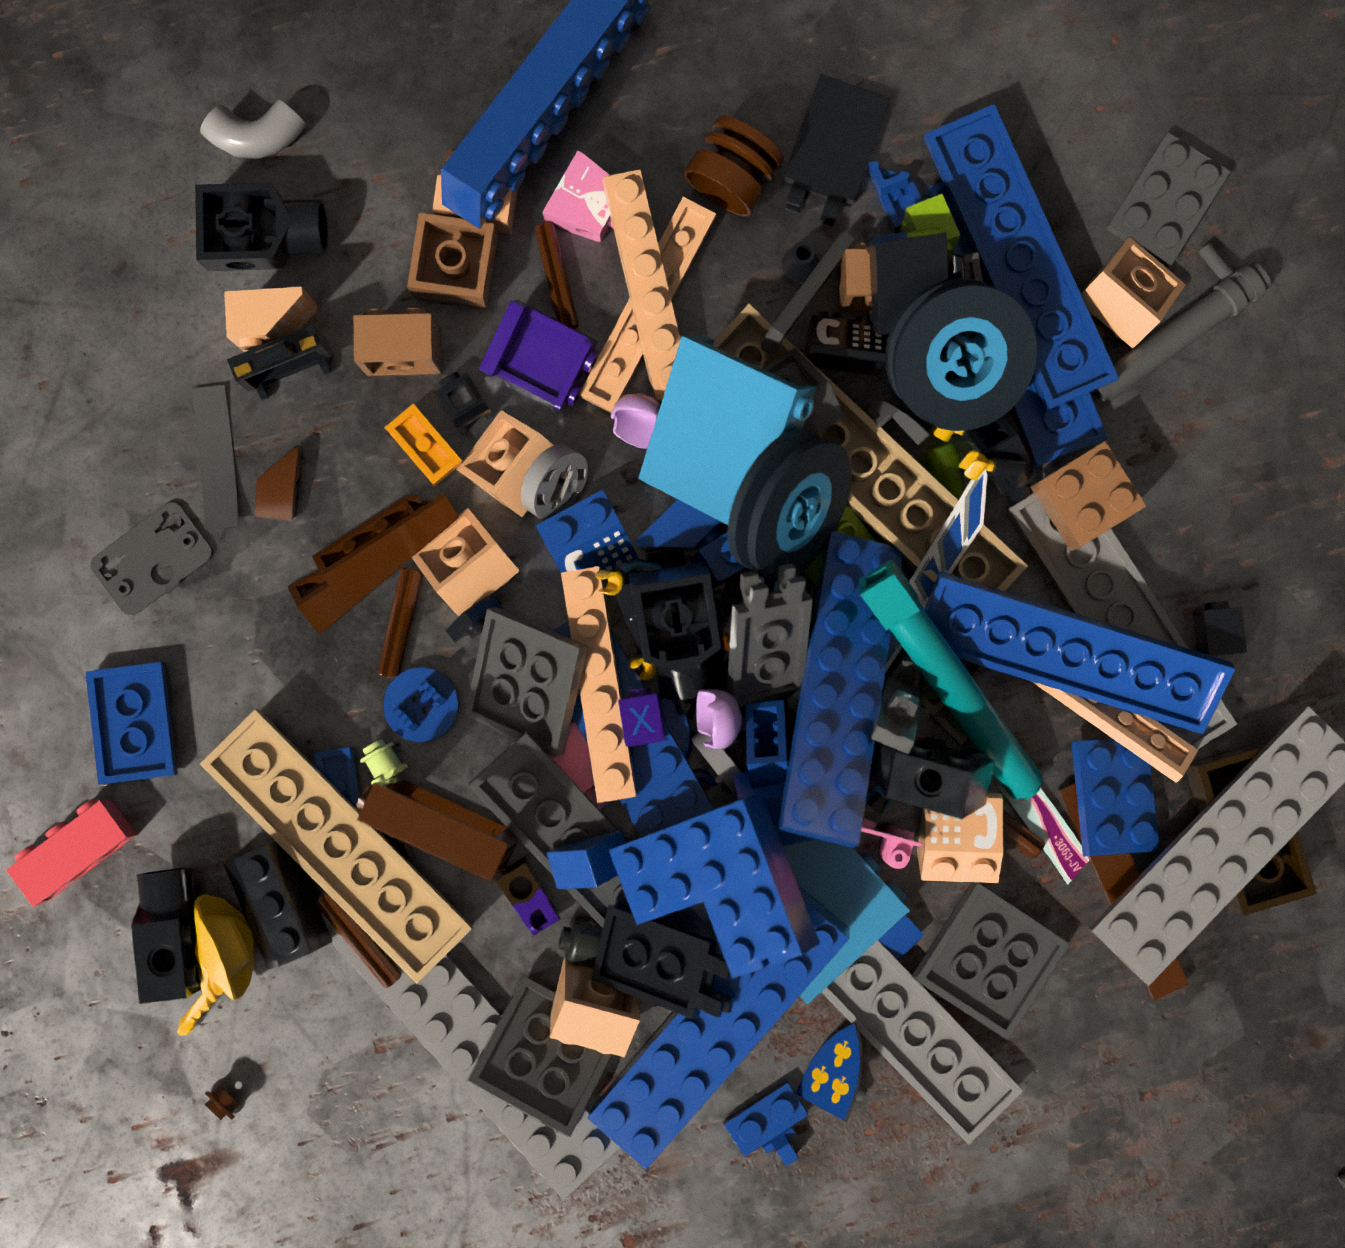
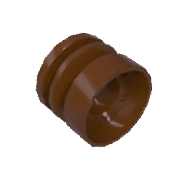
(734, 165)

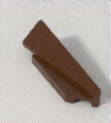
(368, 557)

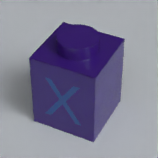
(642, 718)

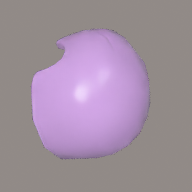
(635, 418)
(718, 717)

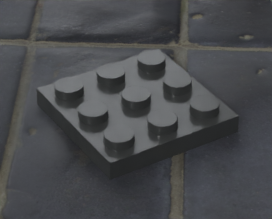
(526, 680)
(990, 960)
(535, 1071)

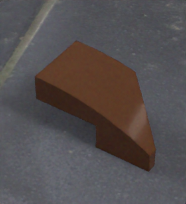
(278, 487)

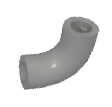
(255, 137)

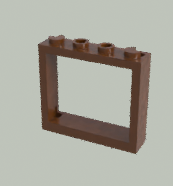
(438, 826)

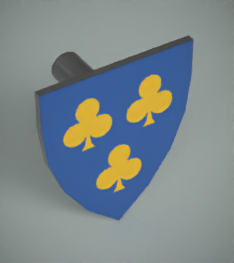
(835, 1074)

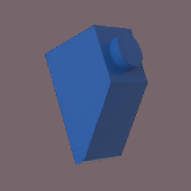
(679, 528)

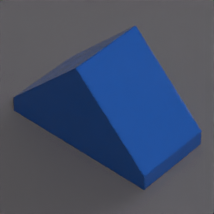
(585, 862)

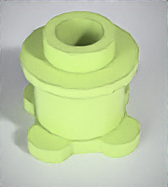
(382, 761)

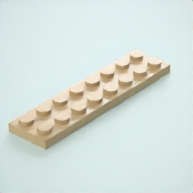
(335, 848)

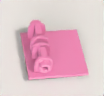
(895, 843)

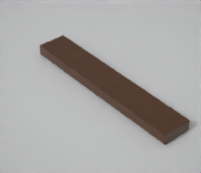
(1115, 875)

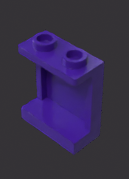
(540, 354)

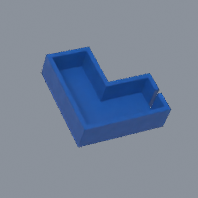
(735, 868)

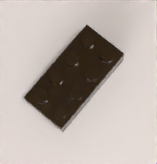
(1287, 873)

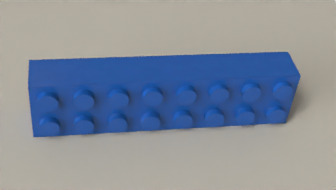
(535, 105)
(696, 1055)

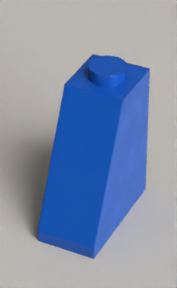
(767, 742)

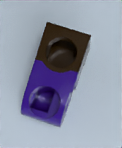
(528, 896)

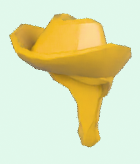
(224, 955)

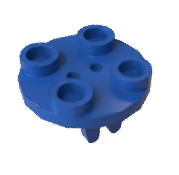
(434, 692)

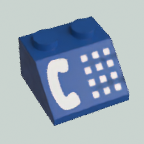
(587, 536)

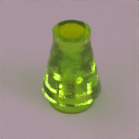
(944, 466)

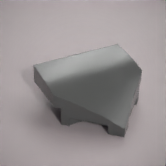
(885, 412)

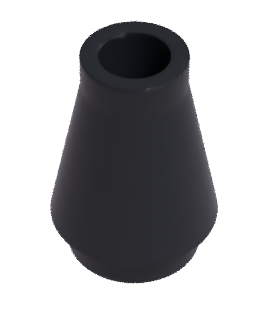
(798, 269)

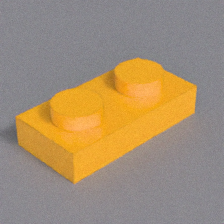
(423, 444)

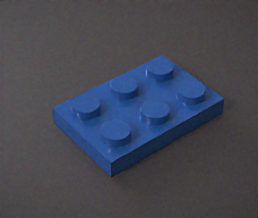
(131, 723)
(1114, 799)

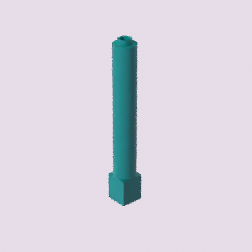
(899, 610)

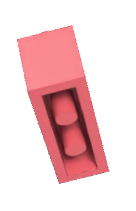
(70, 851)

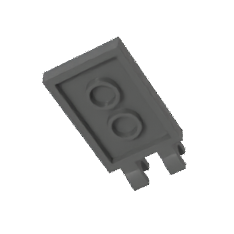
(768, 638)

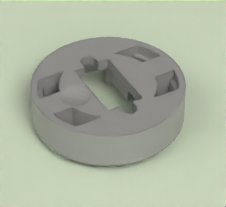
(543, 492)
(719, 760)

